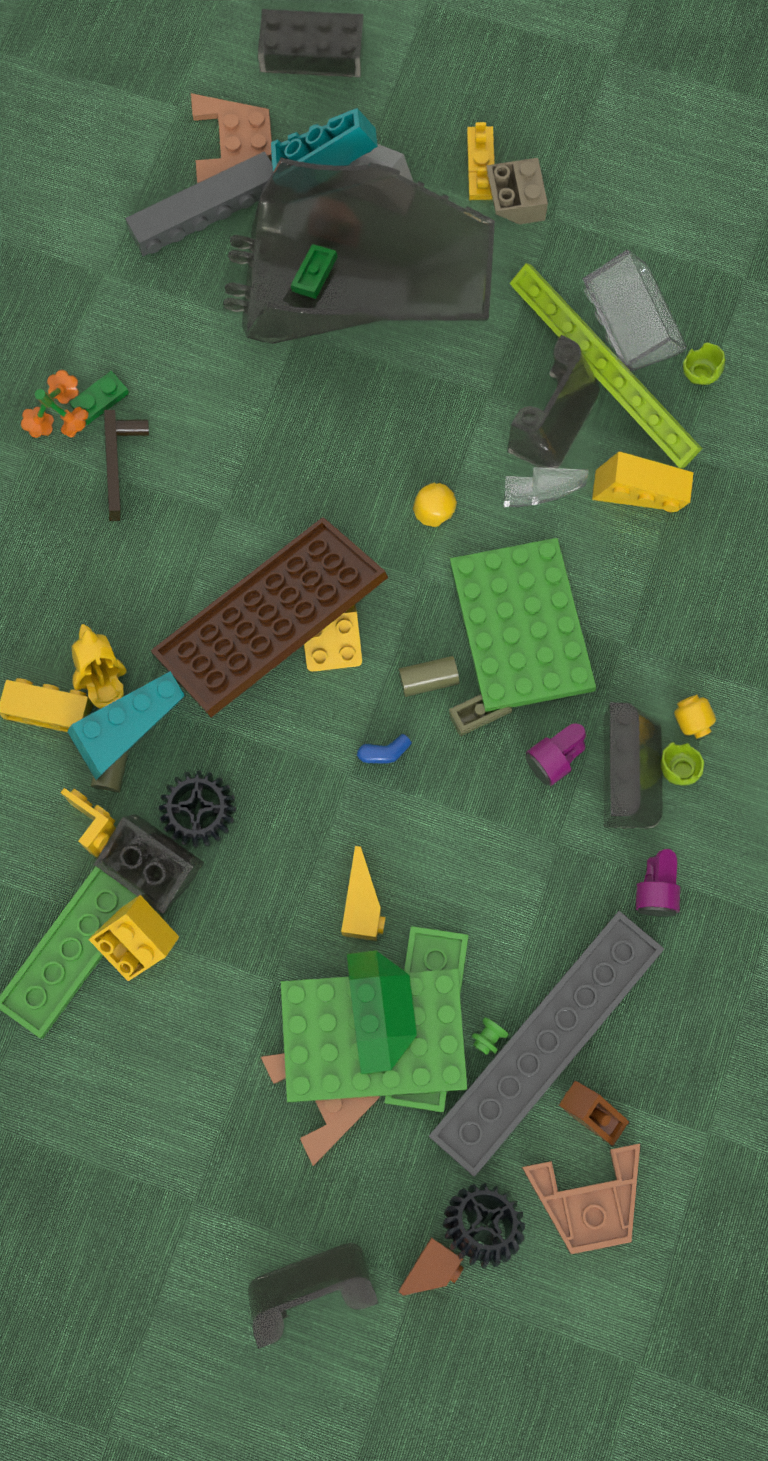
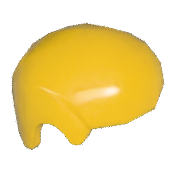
(434, 504)

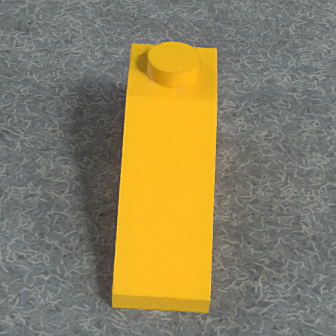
(362, 909)

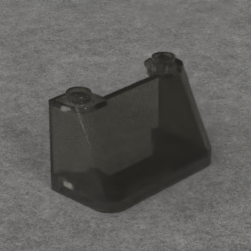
(547, 435)
(332, 1270)

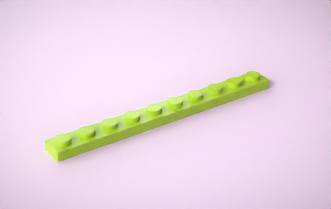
(607, 367)

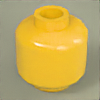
(695, 716)

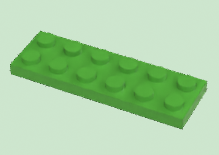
(430, 952)
(63, 955)

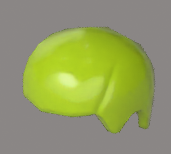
(705, 364)
(681, 764)

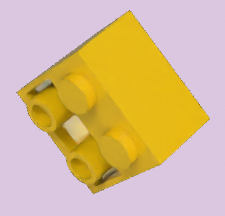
(134, 938)

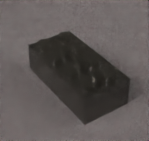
(311, 43)

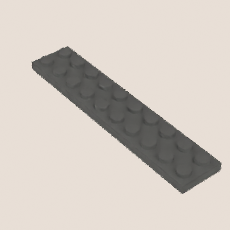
(546, 1043)

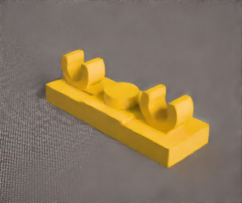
(480, 154)

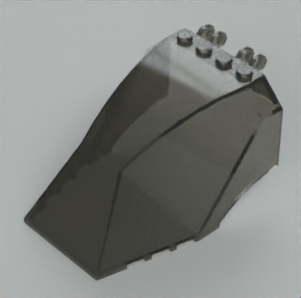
(395, 245)

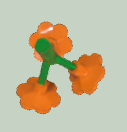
(63, 388)

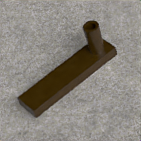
(113, 429)

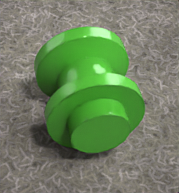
(488, 1037)

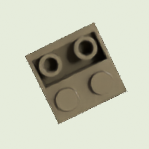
(518, 190)

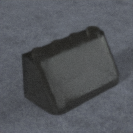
(632, 768)

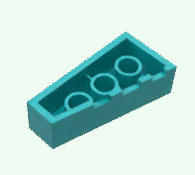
(333, 144)
(120, 725)

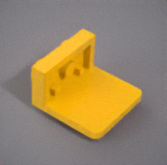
(336, 644)
(101, 828)

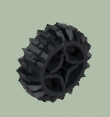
(197, 785)
(494, 1246)

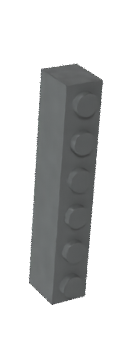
(200, 205)

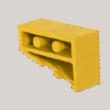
(642, 483)

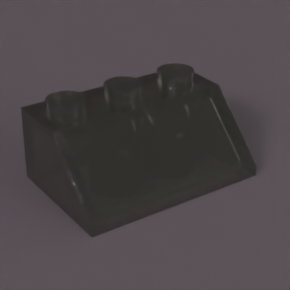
(148, 862)

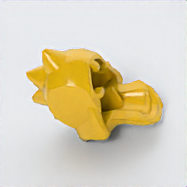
(97, 668)

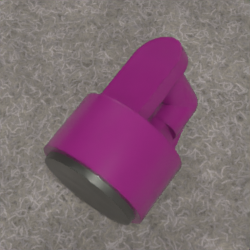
(552, 757)
(659, 891)

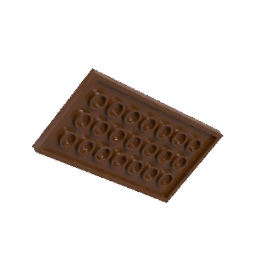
(268, 615)

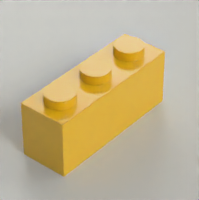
(43, 705)

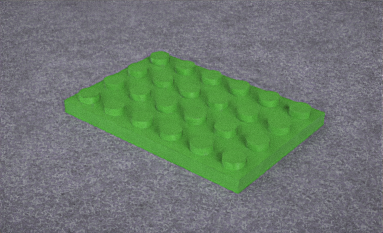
(522, 625)
(324, 1049)

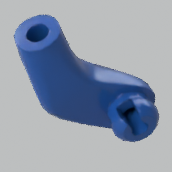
(384, 754)

